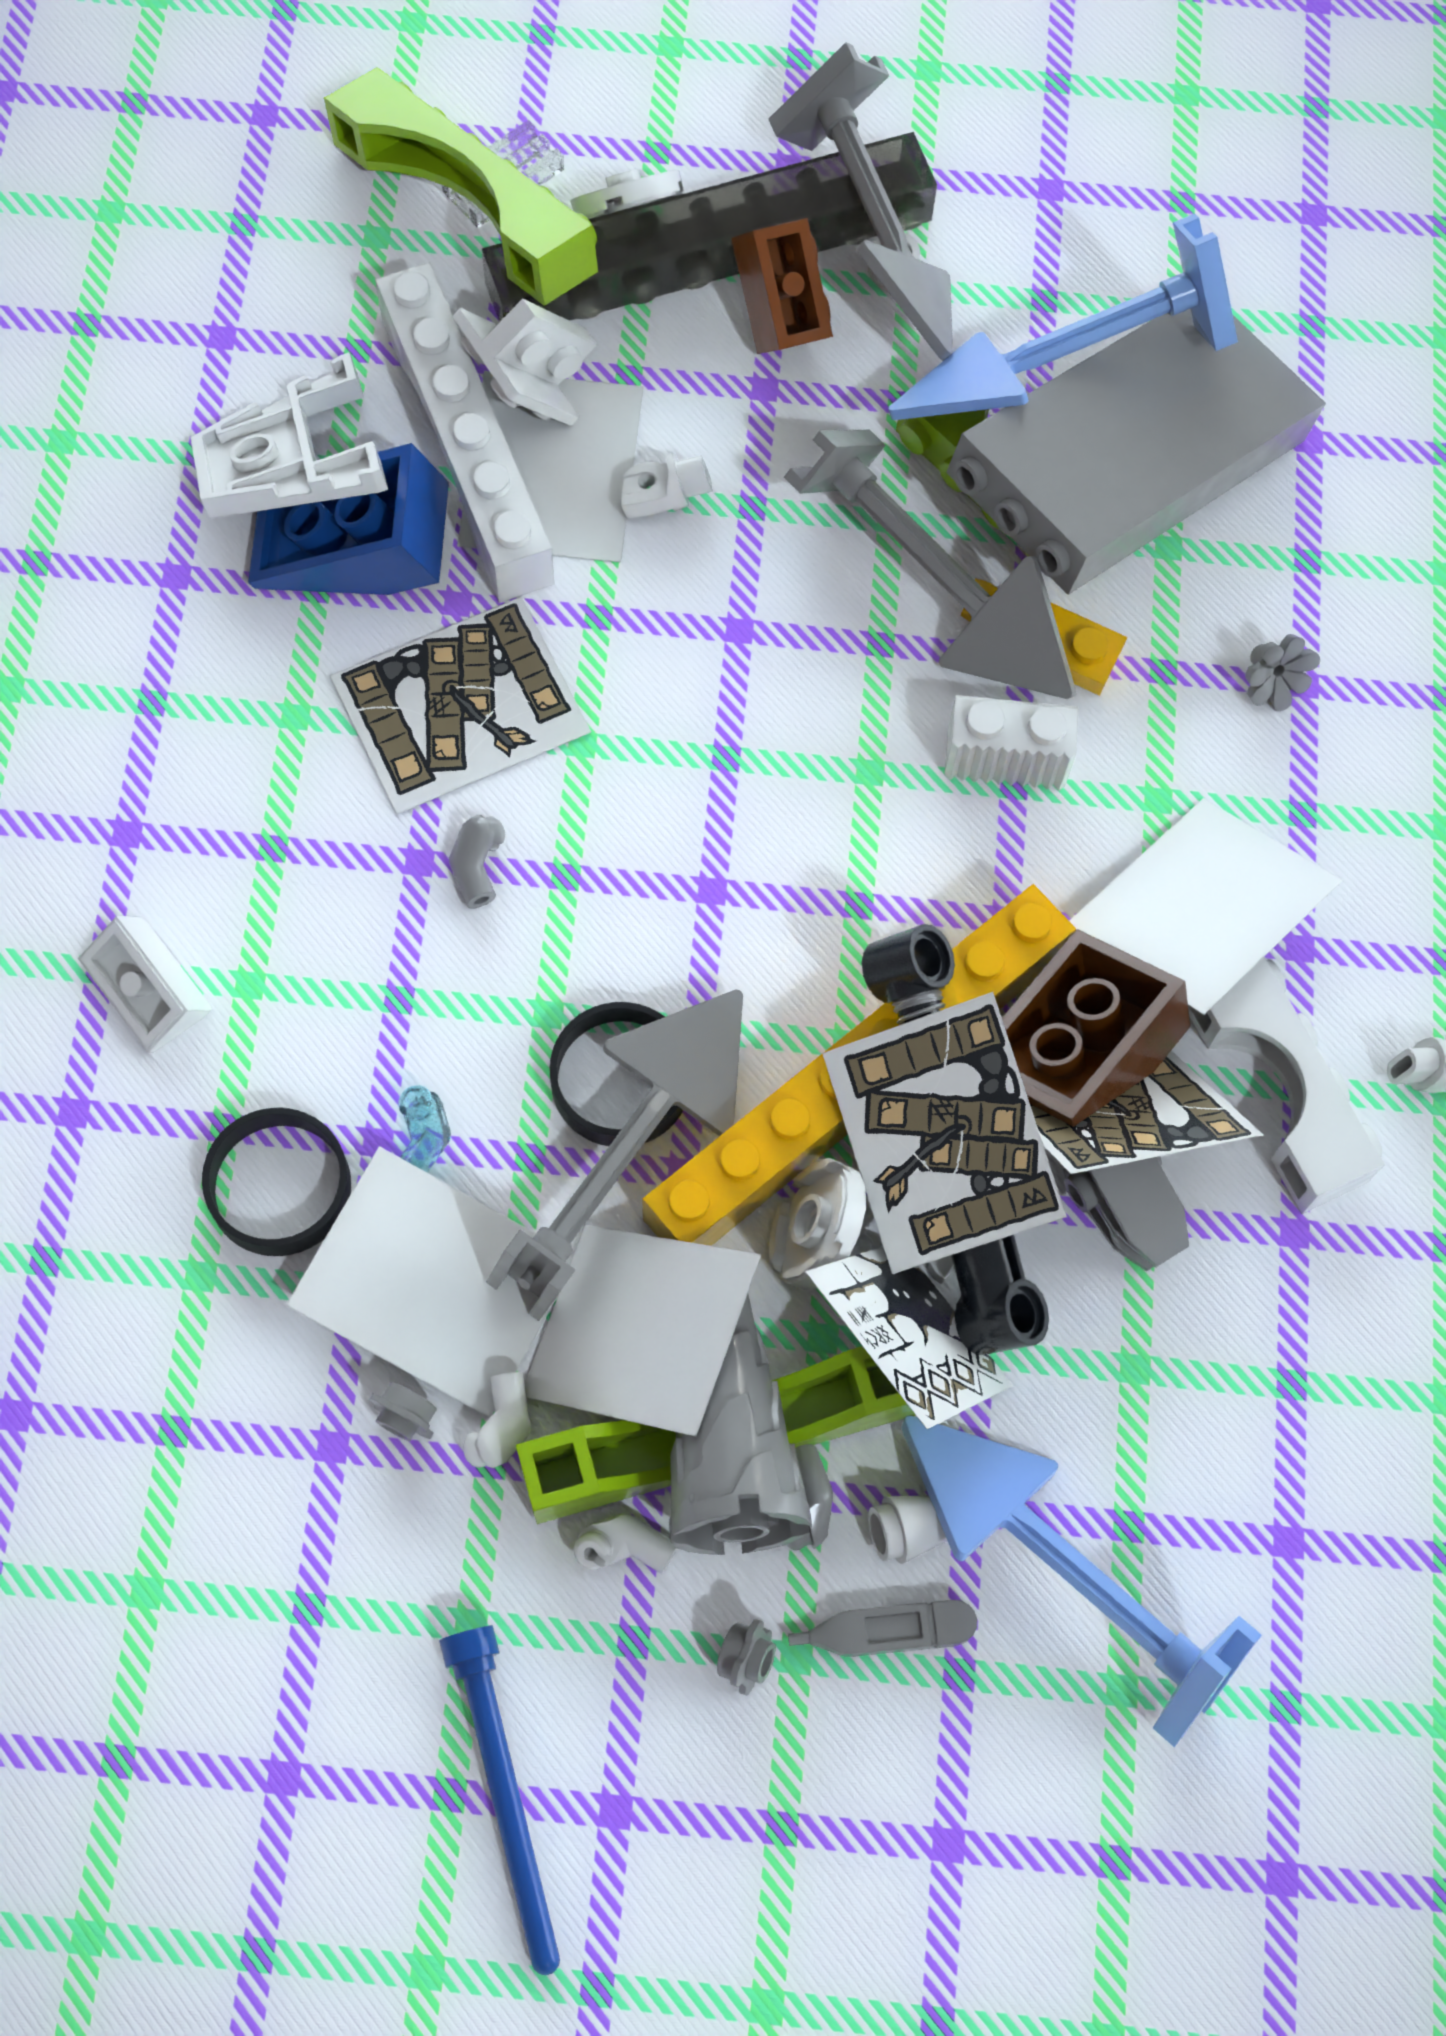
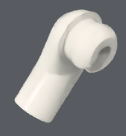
(505, 1428)
(622, 1538)

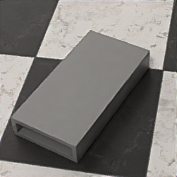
(1131, 444)

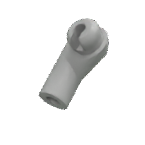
(818, 1495)

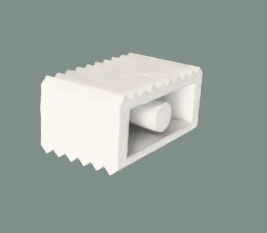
(1011, 741)

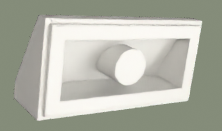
(144, 982)

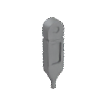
(892, 1629)

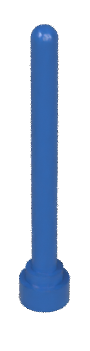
(472, 1660)

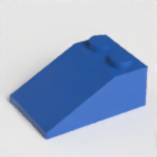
(358, 542)

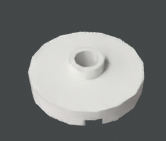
(628, 191)
(819, 1221)

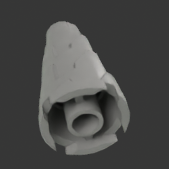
(740, 1470)

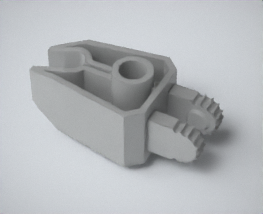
(1133, 1209)

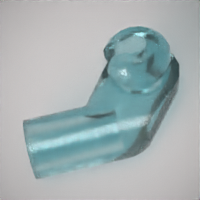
(426, 1126)

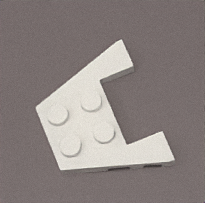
(268, 456)

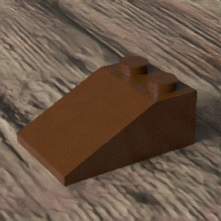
(1093, 1027)

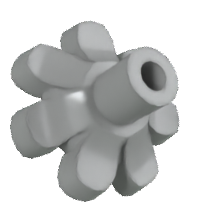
(1280, 669)

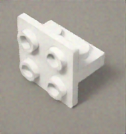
(528, 356)

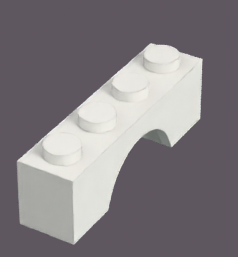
(1325, 1143)

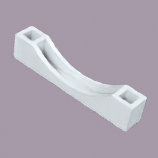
(479, 458)

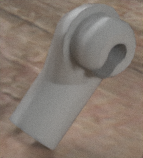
(468, 855)

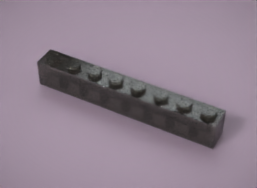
(688, 236)

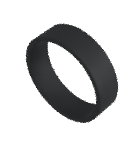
(583, 1022)
(244, 1127)

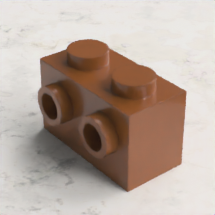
(782, 286)

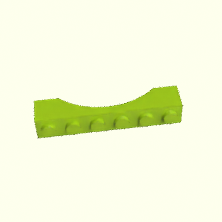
(396, 131)
(627, 1459)

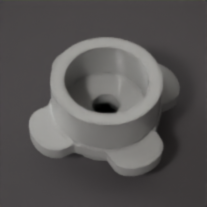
(403, 1412)
(746, 1655)

